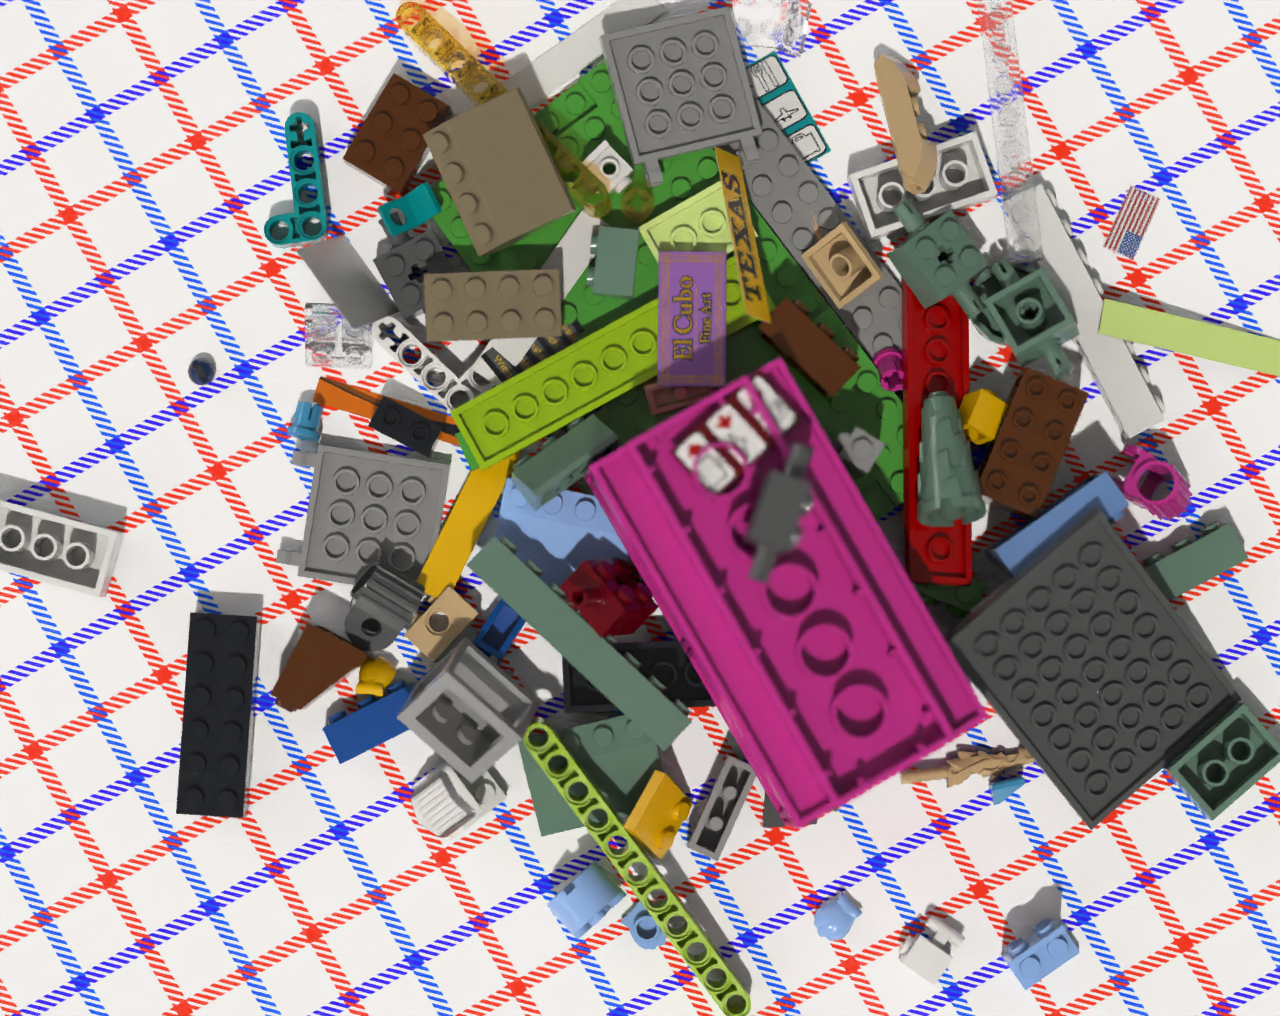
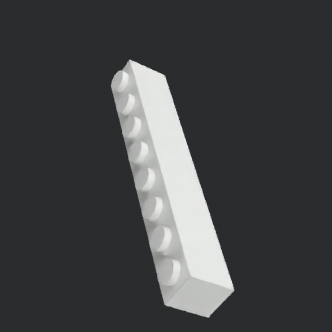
(1106, 357)

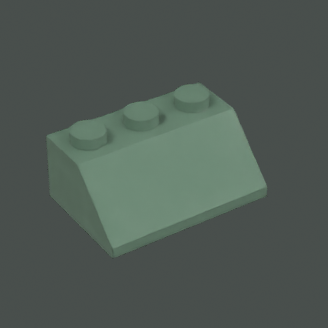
(563, 460)

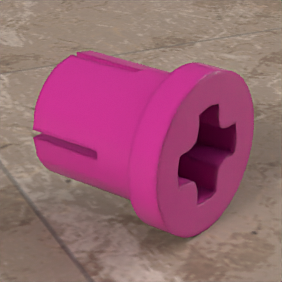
(890, 368)

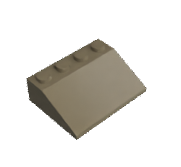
(499, 172)

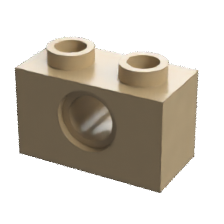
(435, 643)

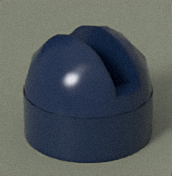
(208, 369)

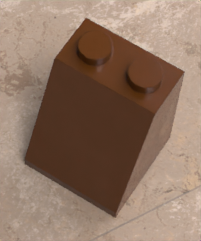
(316, 667)

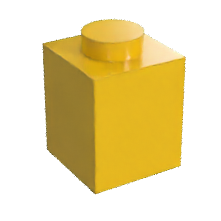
(982, 415)

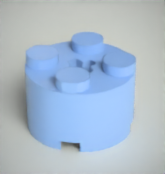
(586, 900)

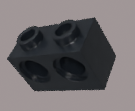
(406, 427)

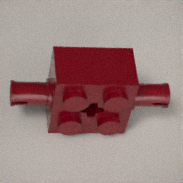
(609, 596)

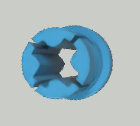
(306, 422)

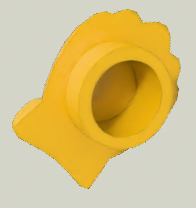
(375, 676)

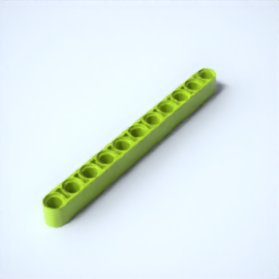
(641, 884)

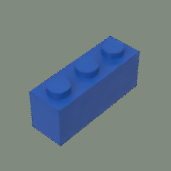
(368, 726)

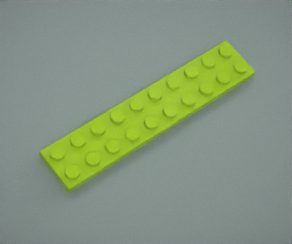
(576, 380)

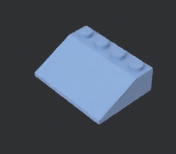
(558, 533)

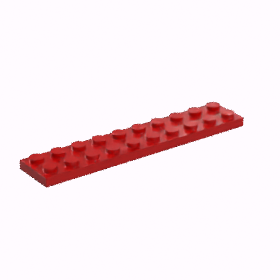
(933, 361)

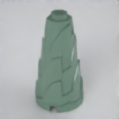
(947, 477)

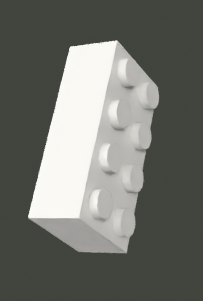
(958, 183)
(57, 549)

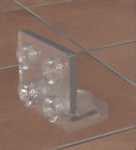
(772, 24)

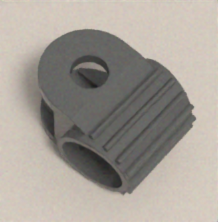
(383, 604)

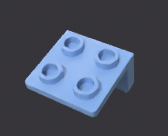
(1040, 952)

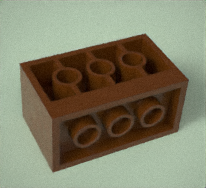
(1029, 443)

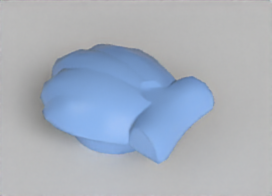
(836, 918)
(644, 928)

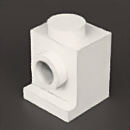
(604, 155)

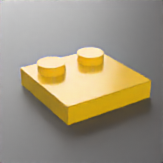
(658, 815)

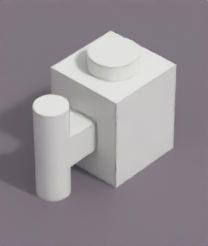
(926, 955)

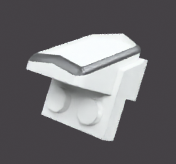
(450, 803)

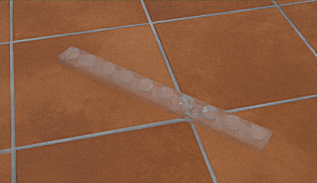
(1010, 131)

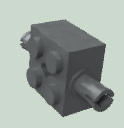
(405, 256)
(777, 513)

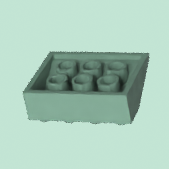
(613, 755)

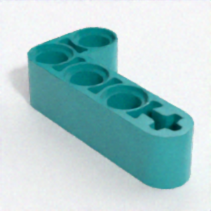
(299, 181)

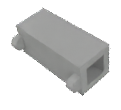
(858, 450)

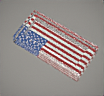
(1131, 222)

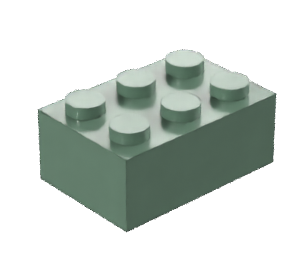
(1224, 761)

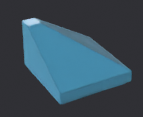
(1004, 788)

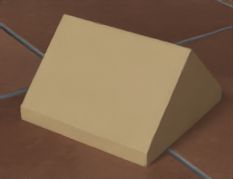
(842, 265)

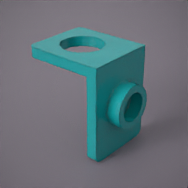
(417, 207)

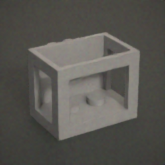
(469, 710)

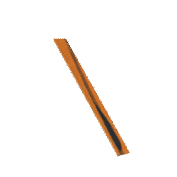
(366, 402)

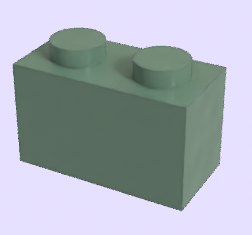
(614, 263)

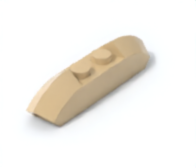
(898, 96)

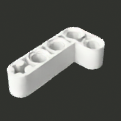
(426, 364)

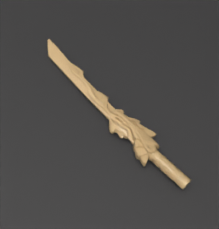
(966, 765)

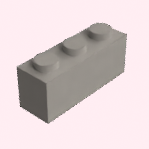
(722, 808)

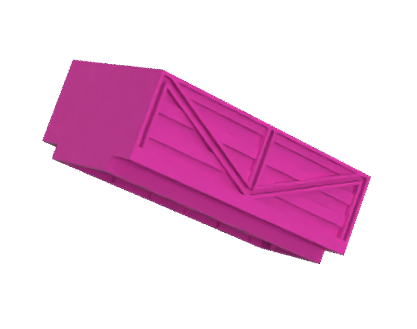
(830, 664)

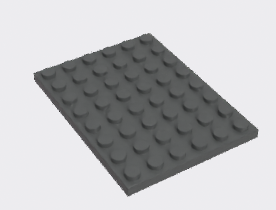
(1091, 668)

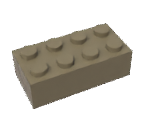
(492, 305)

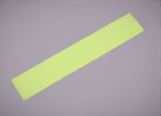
(1190, 337)

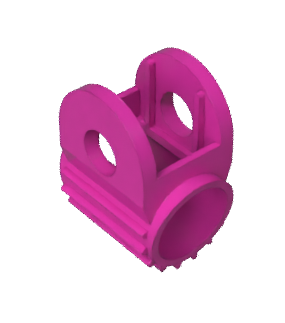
(1159, 472)

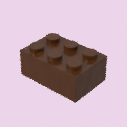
(391, 138)
(809, 348)

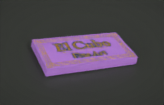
(691, 319)

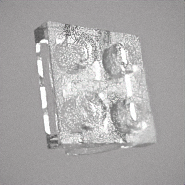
(333, 342)

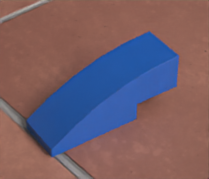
(499, 631)

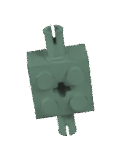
(937, 259)
(1035, 337)

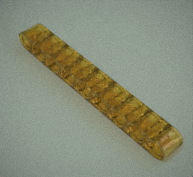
(474, 73)

